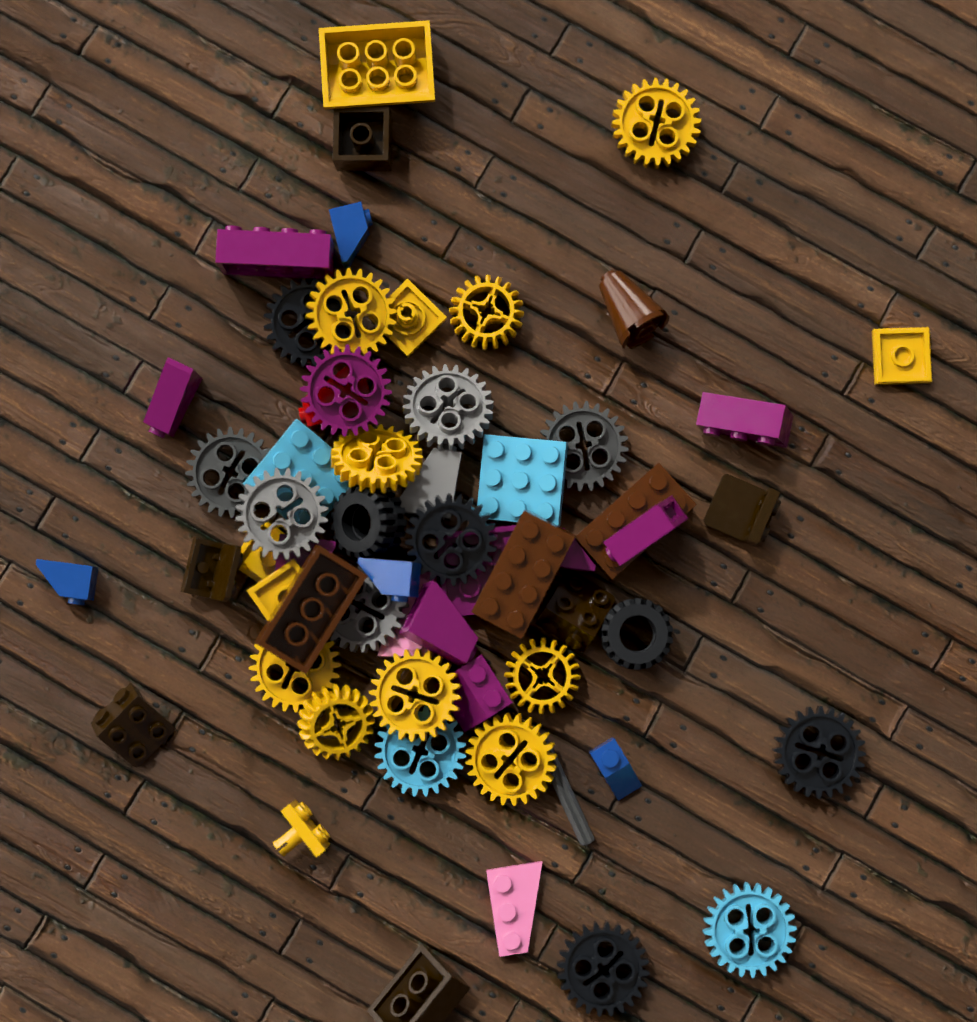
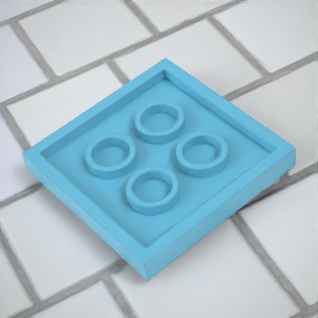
(304, 452)
(522, 476)

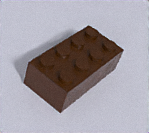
(636, 501)
(523, 573)
(311, 608)

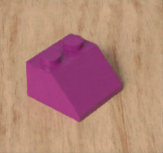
(480, 694)

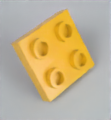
(415, 318)
(302, 830)

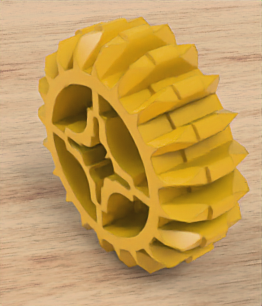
(498, 316)
(556, 656)
(325, 725)

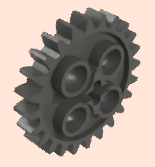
(607, 442)
(208, 460)

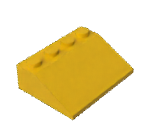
(376, 65)

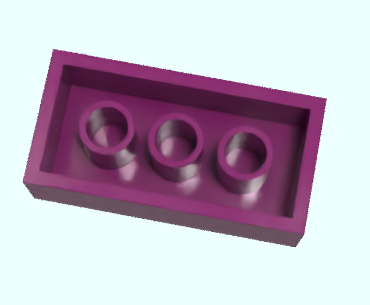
(275, 253)

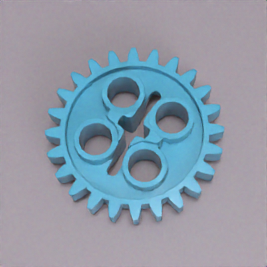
(444, 760)
(775, 927)

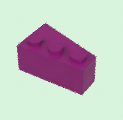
(745, 419)

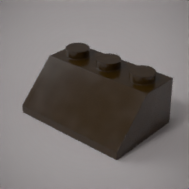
(420, 991)

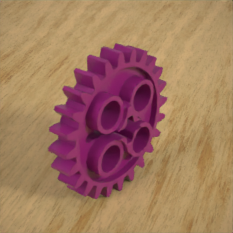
(360, 368)

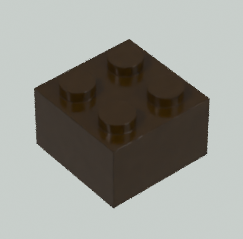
(362, 139)

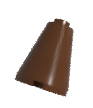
(631, 309)

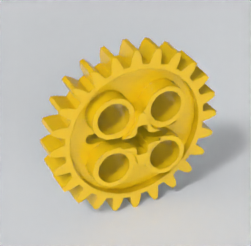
(680, 129)
(376, 307)
(393, 465)
(423, 671)
(315, 677)
(492, 742)

